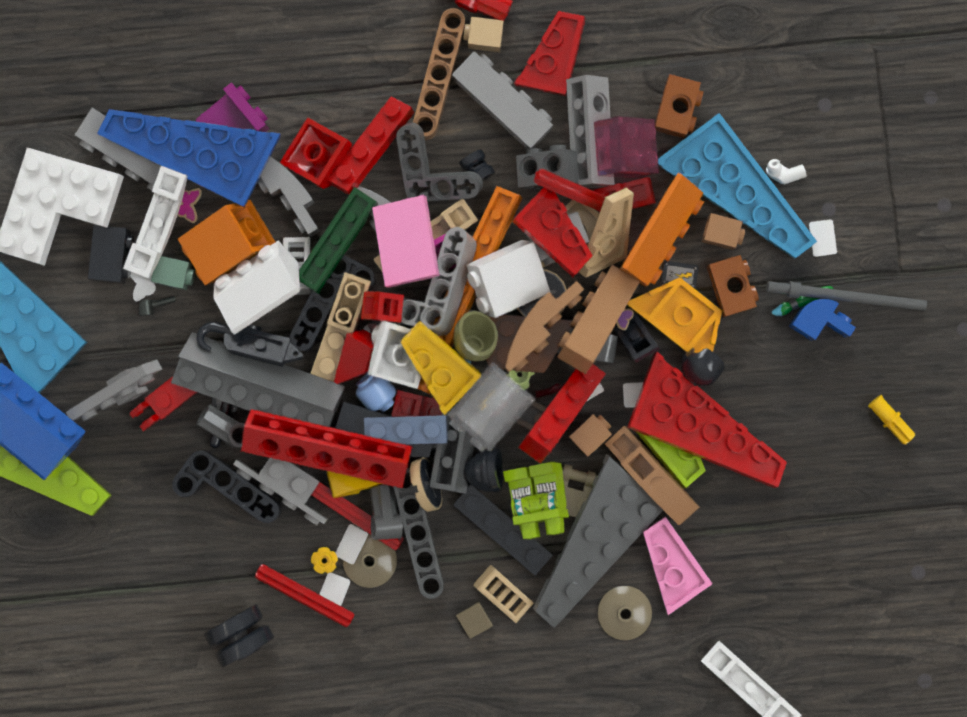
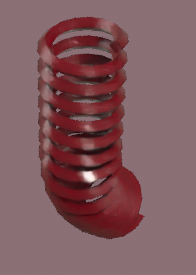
(549, 390)

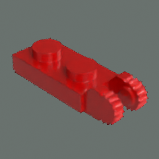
(163, 402)

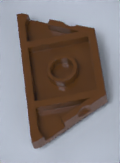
(507, 328)

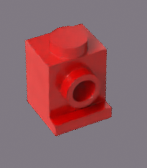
(382, 306)

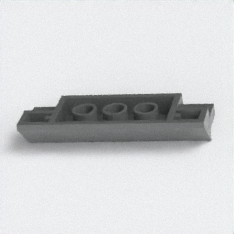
(256, 383)

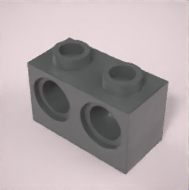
(548, 161)

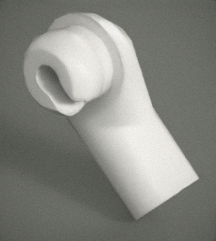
(782, 174)

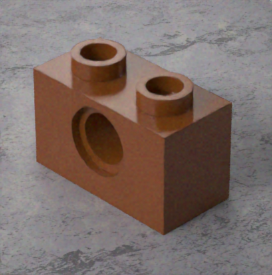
(678, 90)
(730, 302)

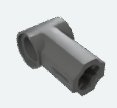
(220, 425)
(385, 520)

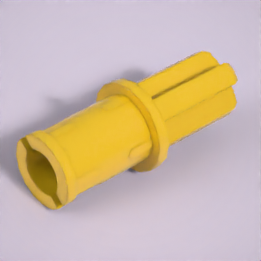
(892, 420)

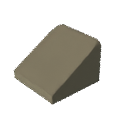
(474, 620)

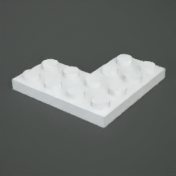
(46, 190)

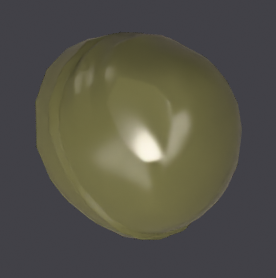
(475, 336)

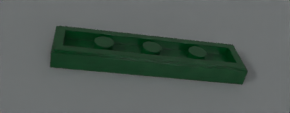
(336, 240)

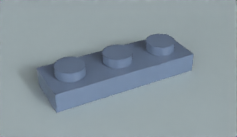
(408, 429)

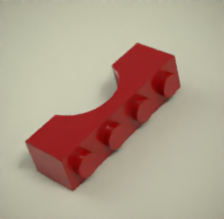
(561, 413)

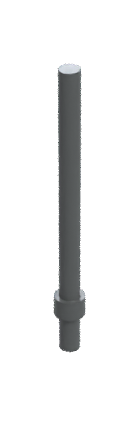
(795, 290)

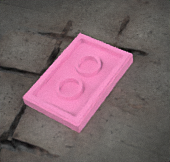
(405, 241)

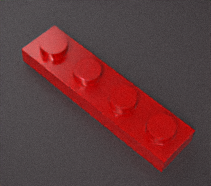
(370, 145)

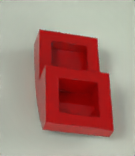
(641, 188)
(412, 405)

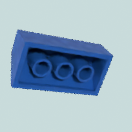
(33, 426)

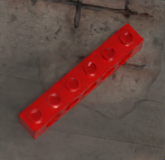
(326, 448)

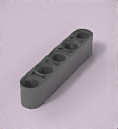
(417, 546)

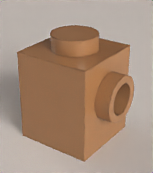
(723, 232)
(591, 434)

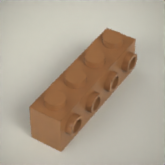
(598, 319)

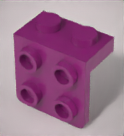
(235, 111)

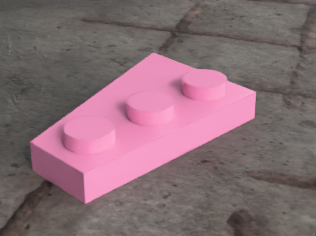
(674, 566)

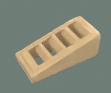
(485, 579)

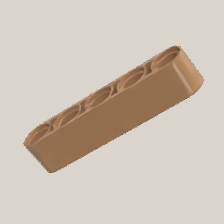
(444, 62)

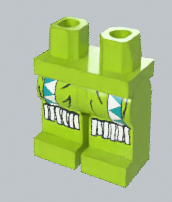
(538, 497)

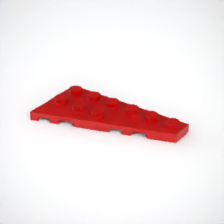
(690, 420)

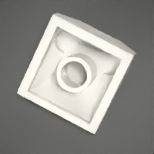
(390, 358)

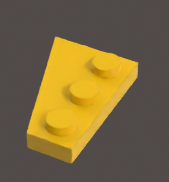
(441, 367)

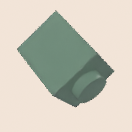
(173, 273)

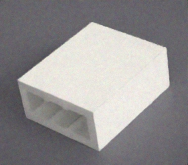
(507, 278)

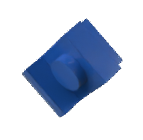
(817, 314)

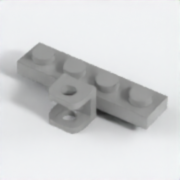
(120, 390)

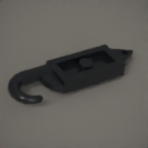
(252, 344)

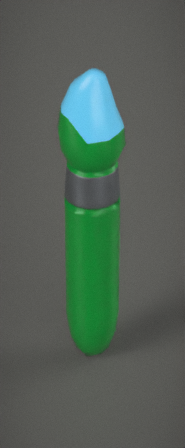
(785, 307)

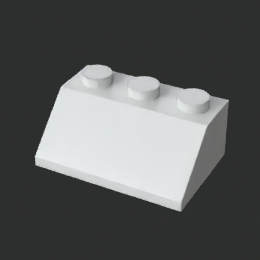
(257, 286)

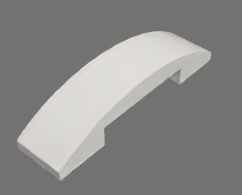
(158, 222)
(747, 683)

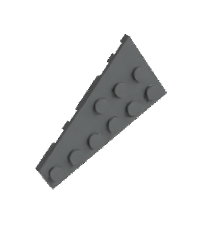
(603, 530)

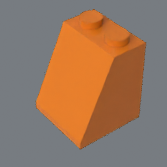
(225, 241)

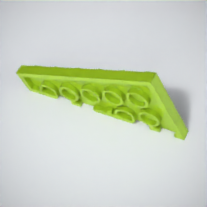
(65, 484)

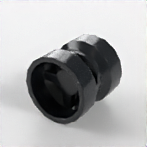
(477, 160)

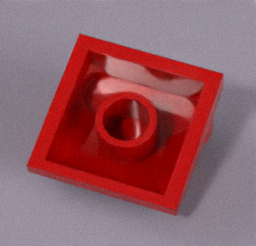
(316, 153)

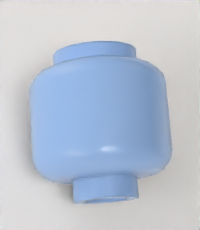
(375, 393)

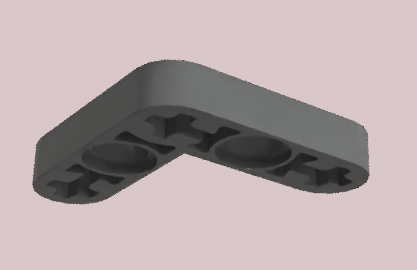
(422, 175)

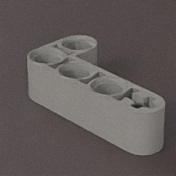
(456, 249)

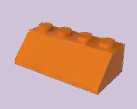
(662, 229)

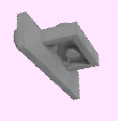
(287, 481)

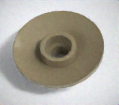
(373, 575)
(624, 598)

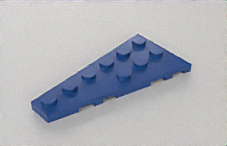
(209, 154)

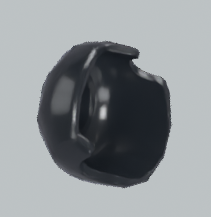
(702, 367)

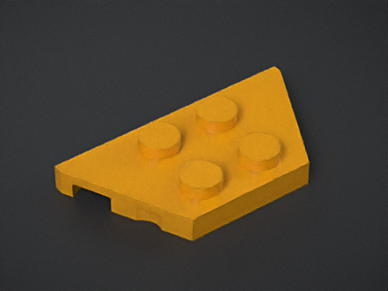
(680, 315)

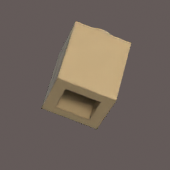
(484, 34)

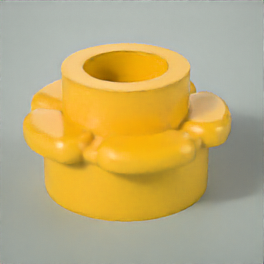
(319, 566)

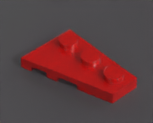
(554, 56)
(553, 231)

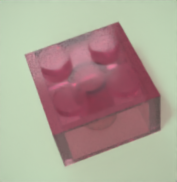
(626, 147)

